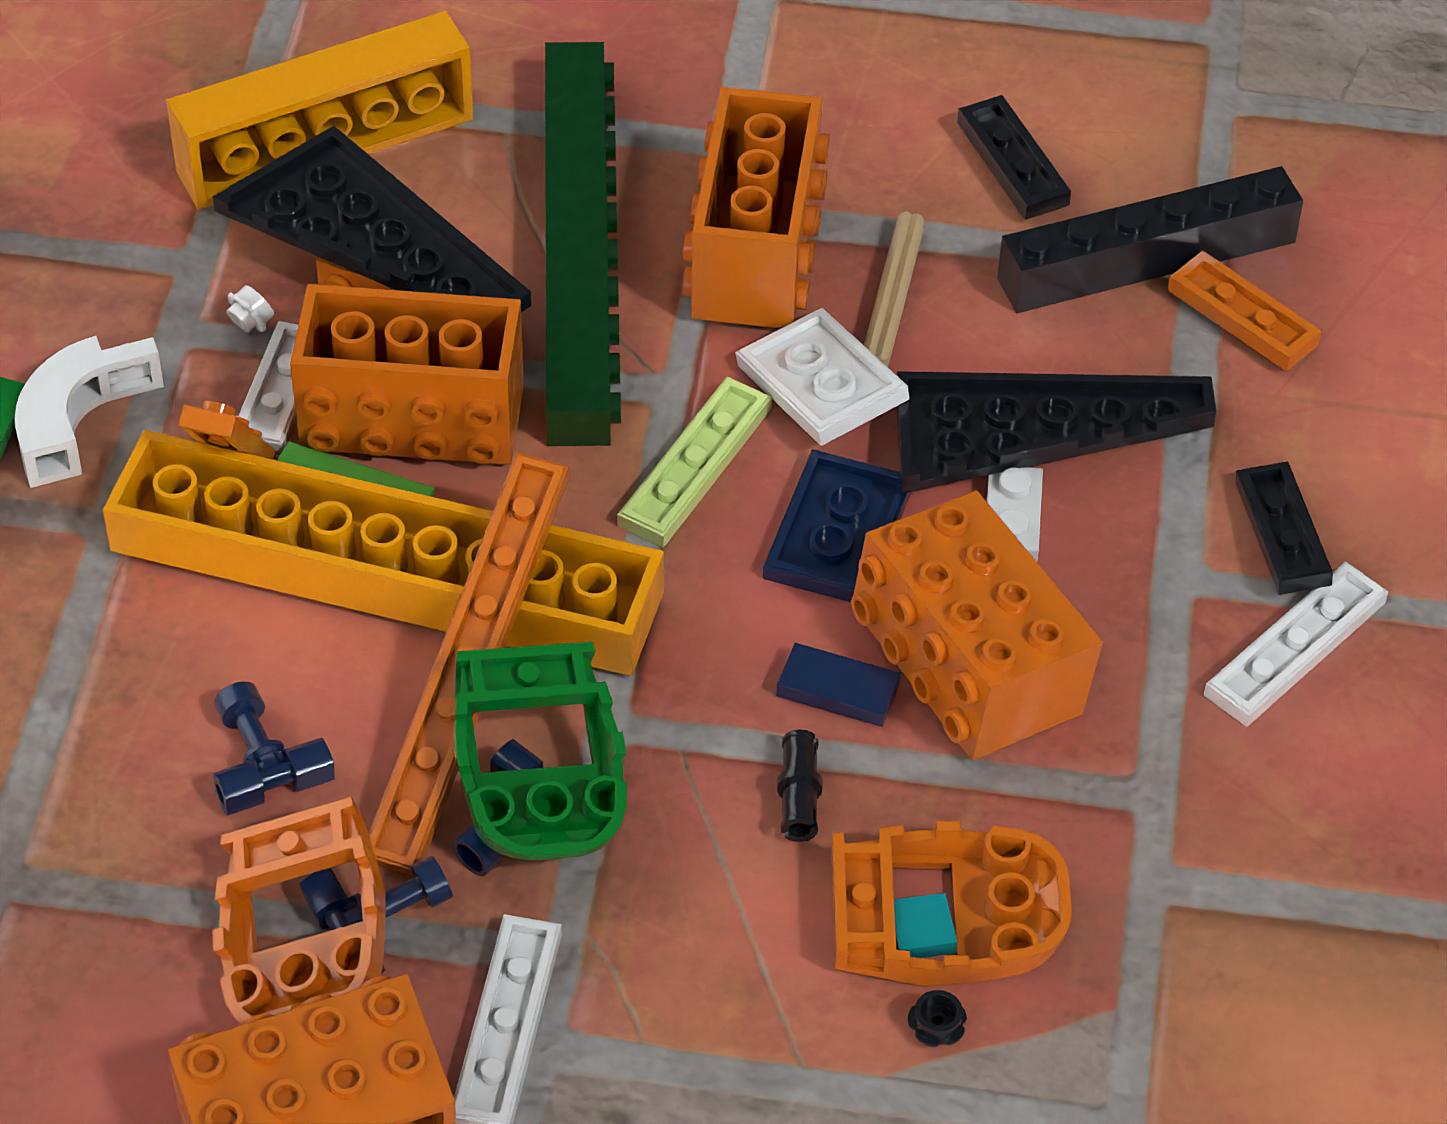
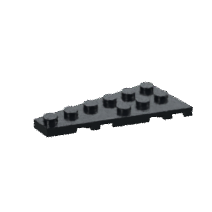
(361, 217)
(992, 422)

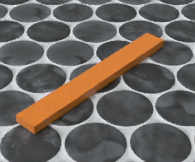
(480, 621)

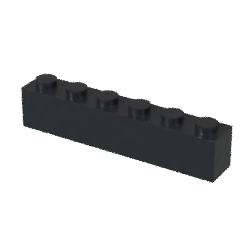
(1148, 239)

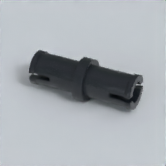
(799, 785)

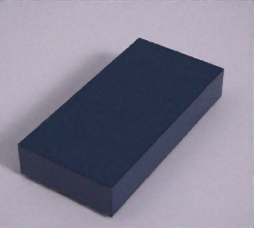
(838, 684)

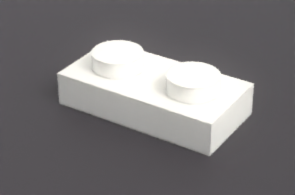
(1017, 501)

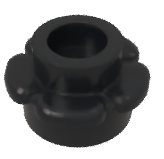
(941, 1006)

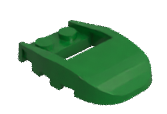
(550, 808)

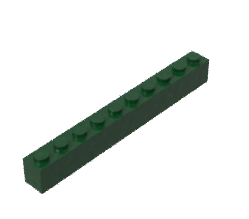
(578, 247)

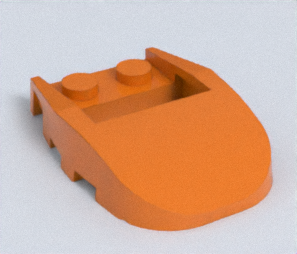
(1006, 902)
(315, 965)

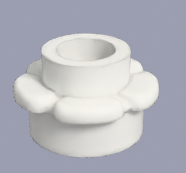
(249, 309)

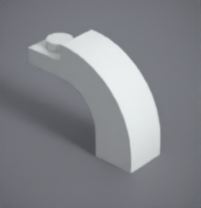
(68, 389)

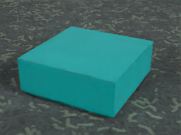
(924, 926)

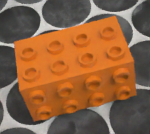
(756, 209)
(408, 374)
(975, 624)
(321, 1063)

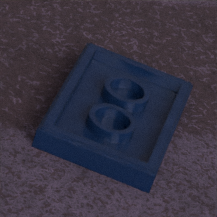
(828, 523)

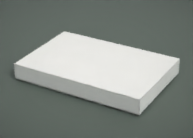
(822, 376)

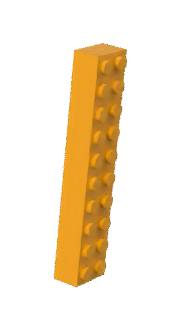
(369, 546)

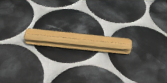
(894, 286)

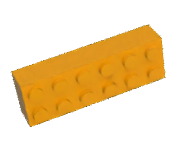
(370, 88)

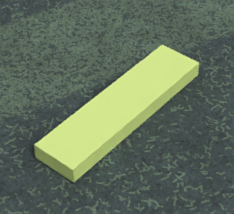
(694, 462)

